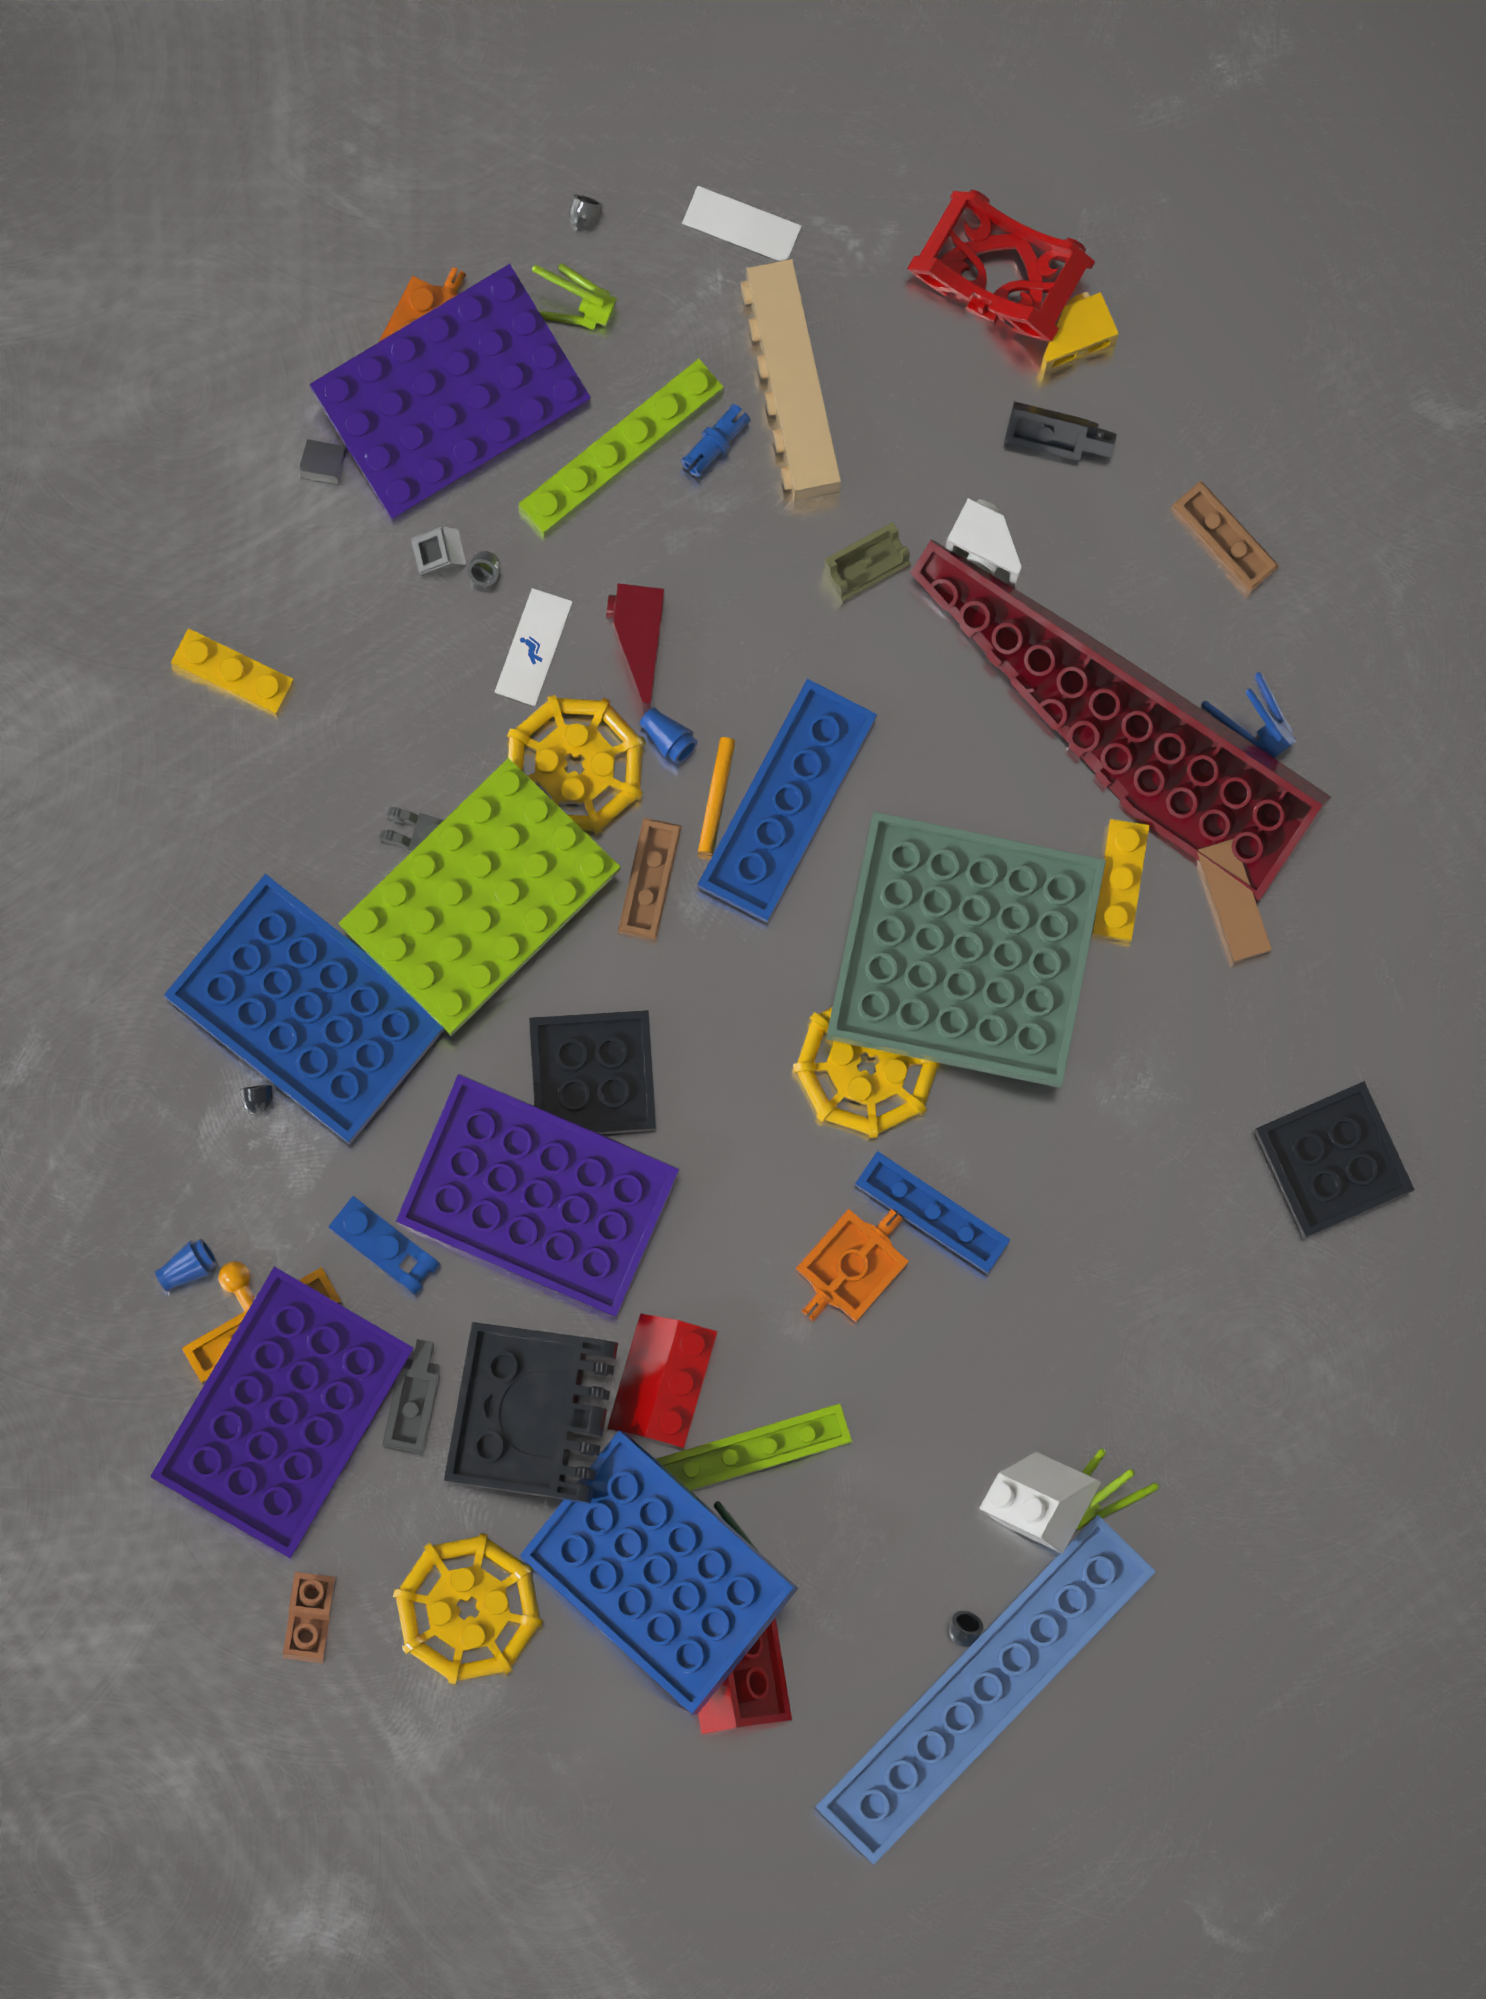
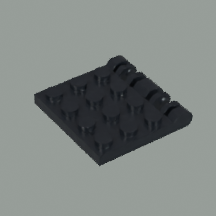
(522, 1411)

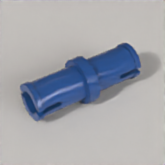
(715, 440)

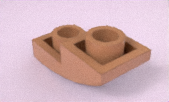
(309, 1617)

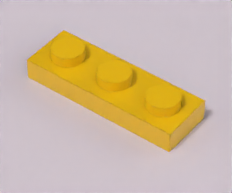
(232, 672)
(1120, 881)

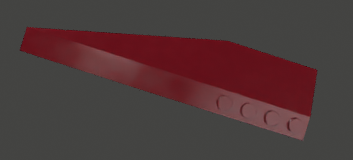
(1138, 735)

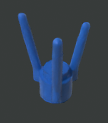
(1275, 735)

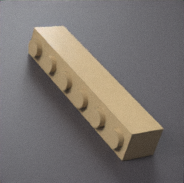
(792, 380)

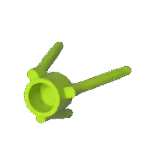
(596, 301)
(1091, 1511)

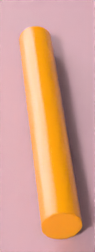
(716, 796)

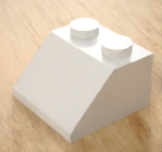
(985, 541)
(1040, 1499)

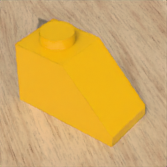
(1083, 330)

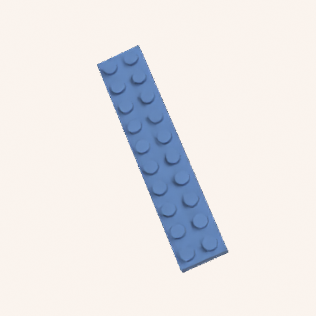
(985, 1689)

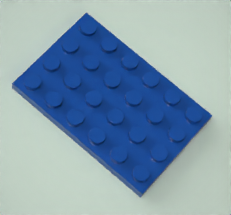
(305, 1008)
(659, 1573)

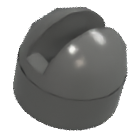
(586, 208)
(484, 568)

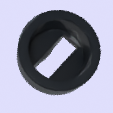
(256, 1095)
(964, 1628)

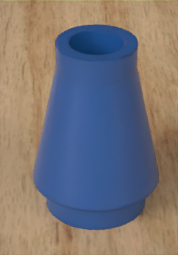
(670, 736)
(188, 1264)

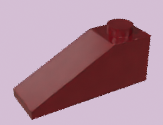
(637, 628)

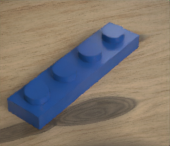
(932, 1212)

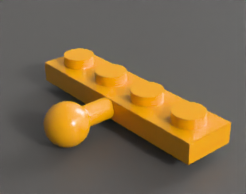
(235, 1278)

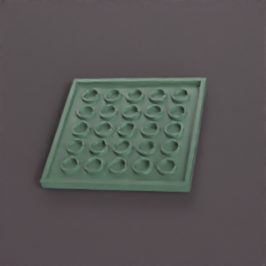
(966, 949)

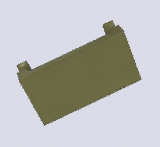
(867, 562)

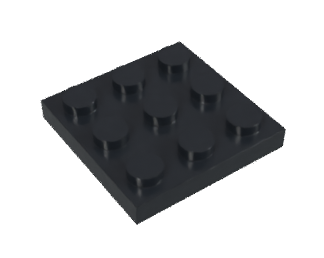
(595, 1070)
(1334, 1160)

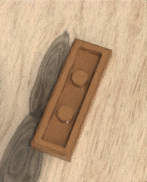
(1225, 537)
(649, 879)
(1234, 903)

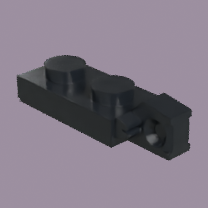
(1057, 433)

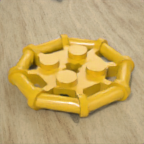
(589, 744)
(861, 1086)
(472, 1631)

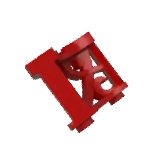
(1027, 315)

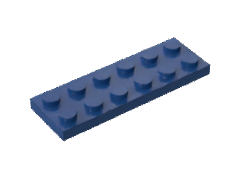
(787, 800)

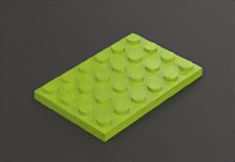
(479, 896)

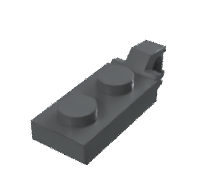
(412, 1401)

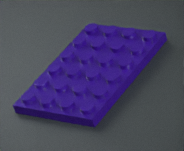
(450, 391)
(537, 1195)
(282, 1412)

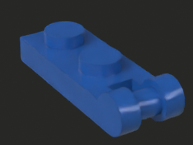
(382, 1244)

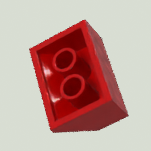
(662, 1380)
(753, 1691)

